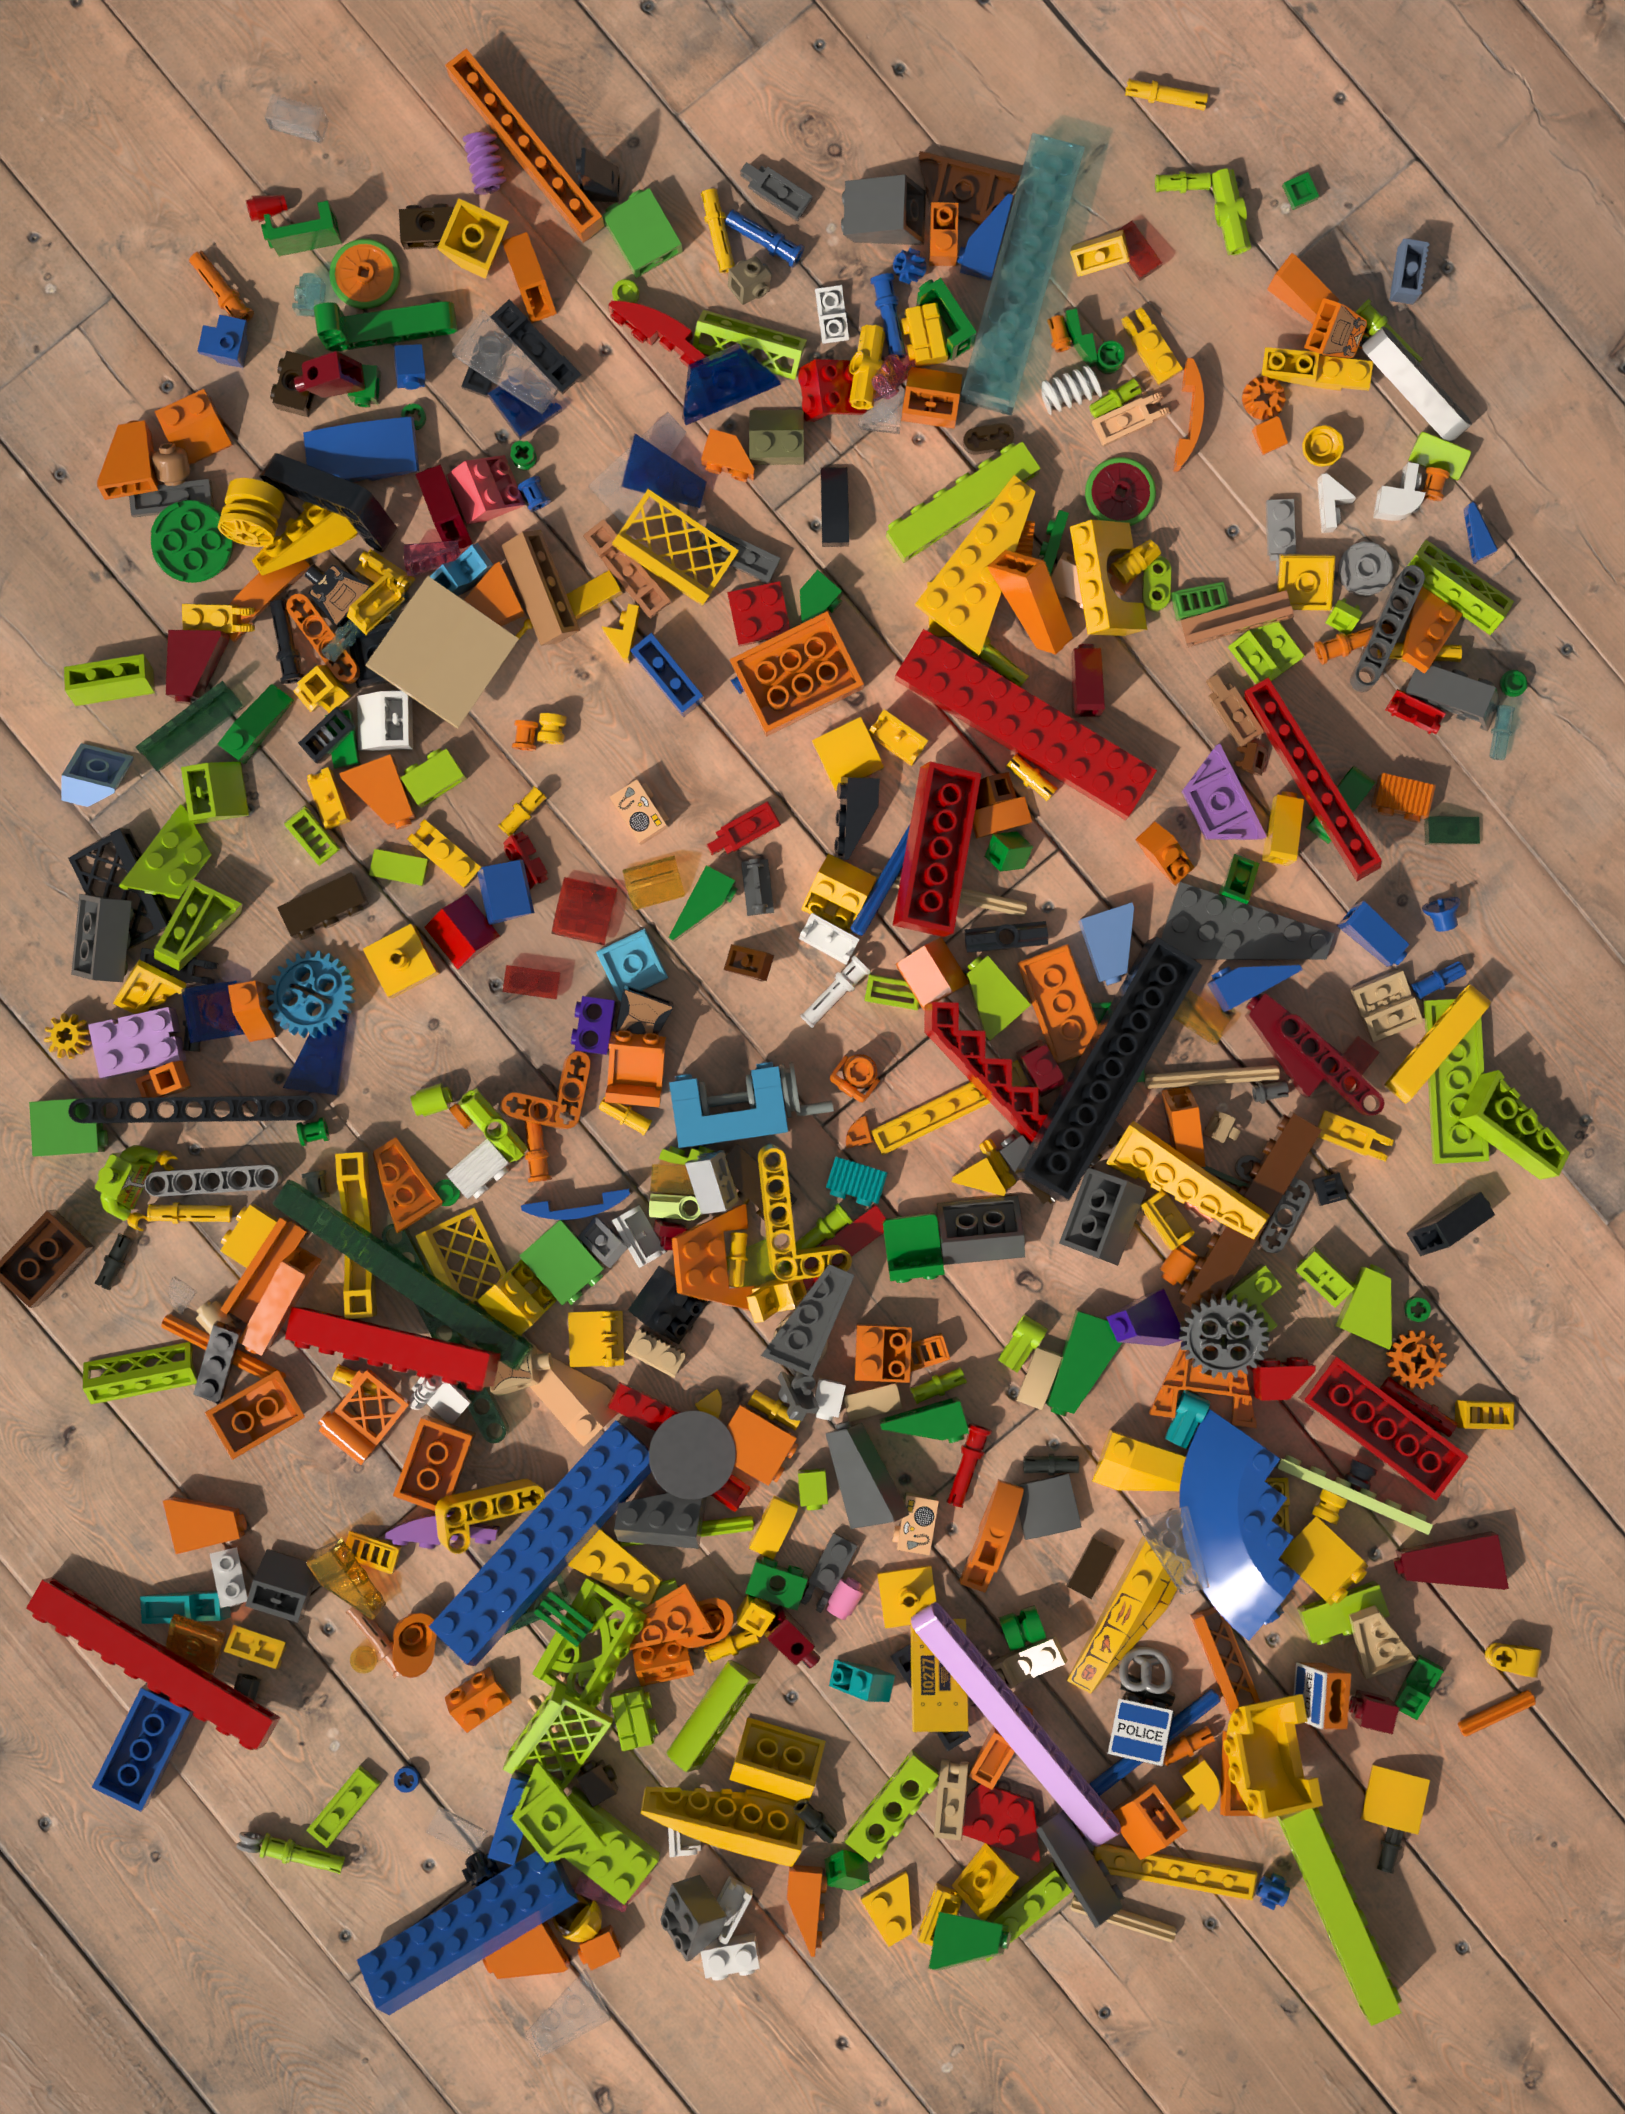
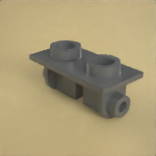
(757, 887)

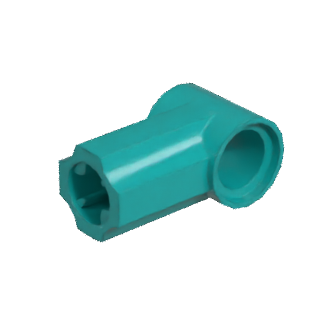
(1189, 1412)

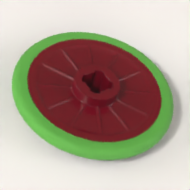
(1127, 475)

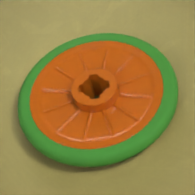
(367, 256)

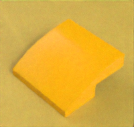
(848, 752)
(1395, 1799)

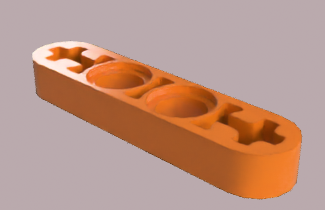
(323, 638)

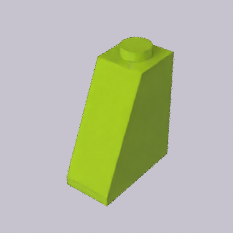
(994, 996)
(1369, 1307)

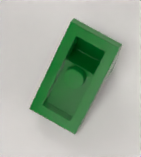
(1239, 879)

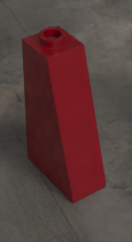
(1263, 1016)
(1457, 1561)

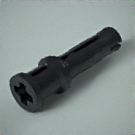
(287, 654)

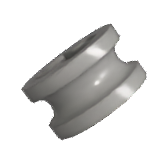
(250, 1842)

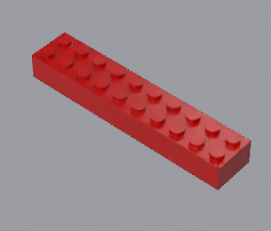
(1025, 724)

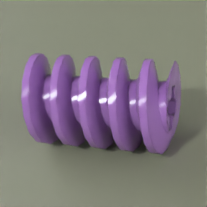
(483, 162)

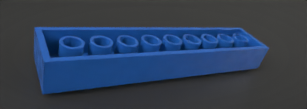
(543, 1544)

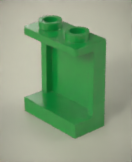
(303, 235)
(952, 314)

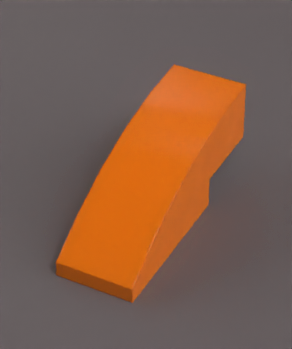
(992, 1758)

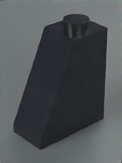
(1451, 1224)

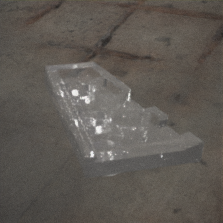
(1177, 1548)

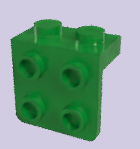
(913, 1247)

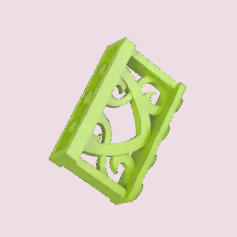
(614, 1644)

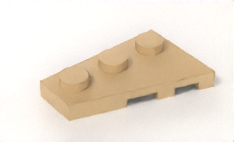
(1378, 1643)

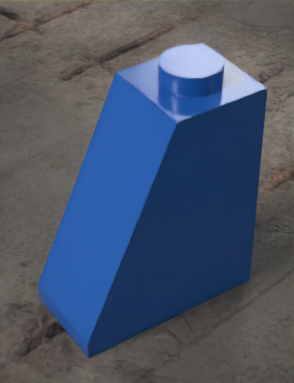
(1374, 934)

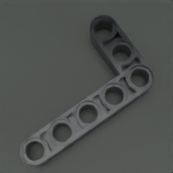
(333, 495)

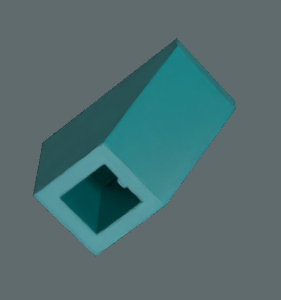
(862, 1681)

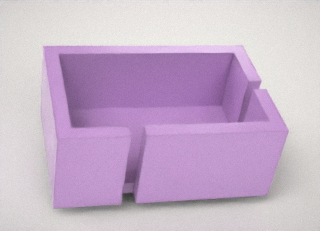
(136, 1042)

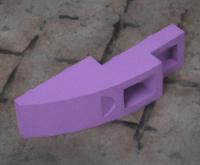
(424, 1531)

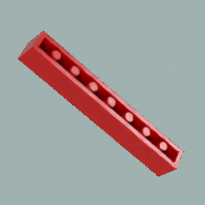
(1312, 779)
(392, 1346)

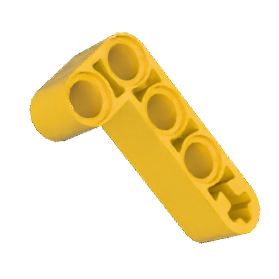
(489, 1509)

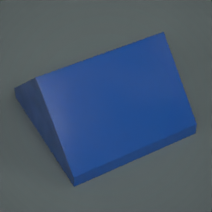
(505, 891)

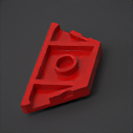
(1002, 1821)

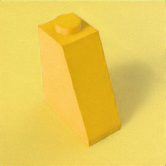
(1283, 829)

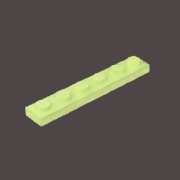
(1365, 1498)

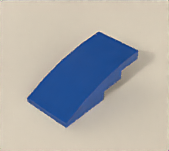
(364, 449)

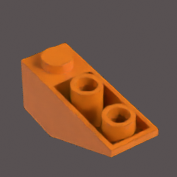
(803, 1896)

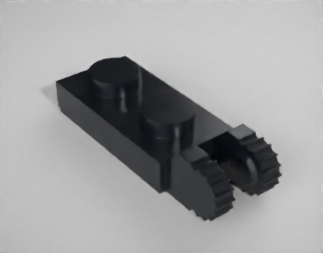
(186, 974)

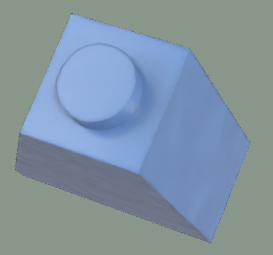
(1109, 941)

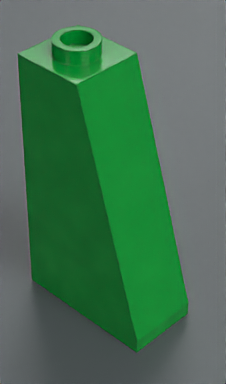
(1083, 1360)

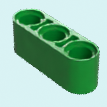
(1353, 789)

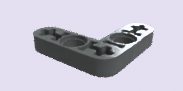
(1287, 1202)

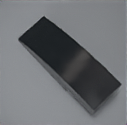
(834, 507)

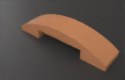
(626, 570)

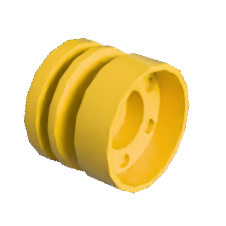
(251, 512)

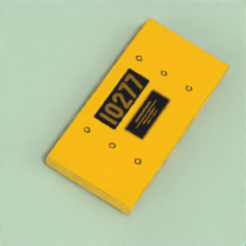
(937, 1698)

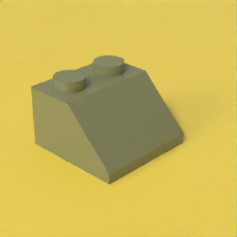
(776, 437)

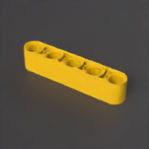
(1437, 1043)

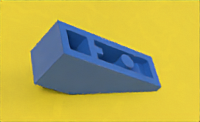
(984, 244)

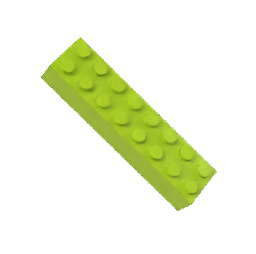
(1340, 1915)

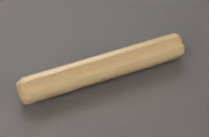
(1134, 1922)

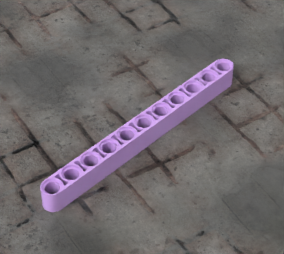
(1016, 1724)

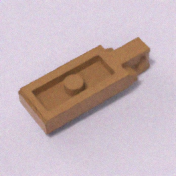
(1233, 711)

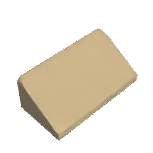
(872, 1401)

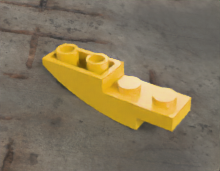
(1316, 371)

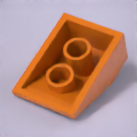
(254, 1415)

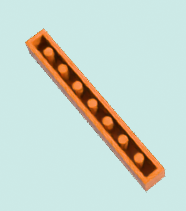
(525, 145)

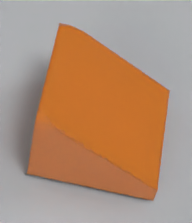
(1270, 435)

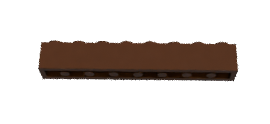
(1265, 1189)

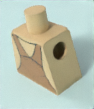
(511, 1380)

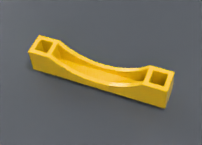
(355, 1201)

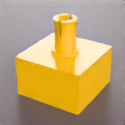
(401, 961)

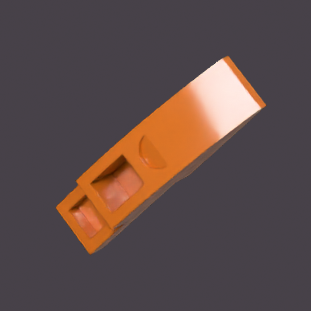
(992, 1536)

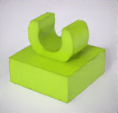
(1344, 617)

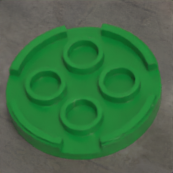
(189, 542)

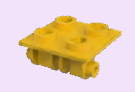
(596, 1338)

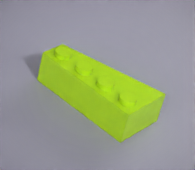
(1512, 1128)

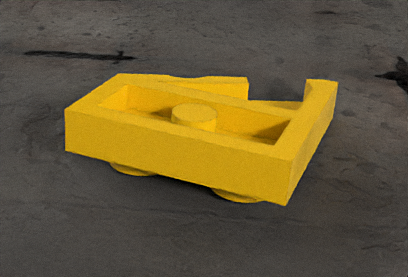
(890, 1908)

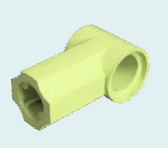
(671, 1206)

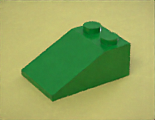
(933, 1421)

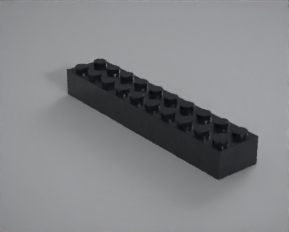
(1108, 1069)

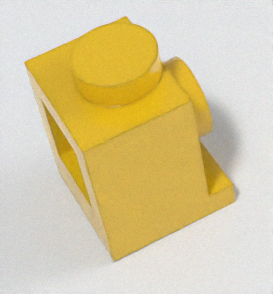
(756, 1611)

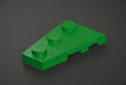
(1055, 530)

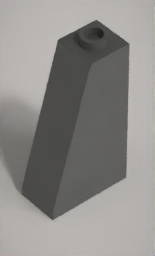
(863, 1478)

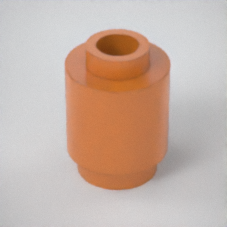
(1178, 1265)

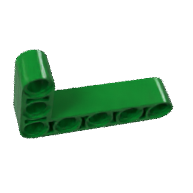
(382, 327)

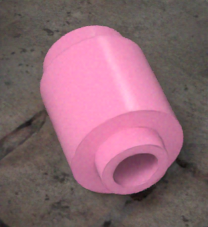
(845, 1598)

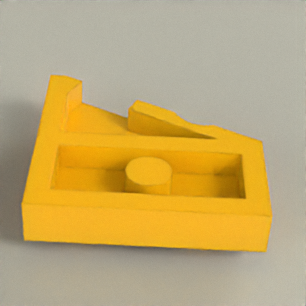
(146, 988)

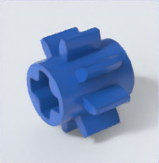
(909, 266)
(1273, 1891)

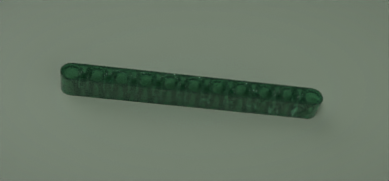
(402, 1274)

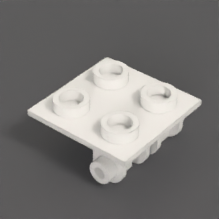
(441, 1397)

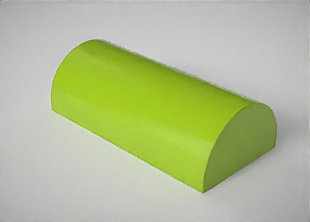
(712, 1716)

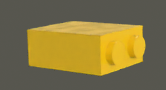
(1324, 1561)

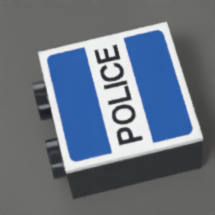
(1141, 1731)

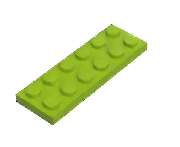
(1449, 1092)

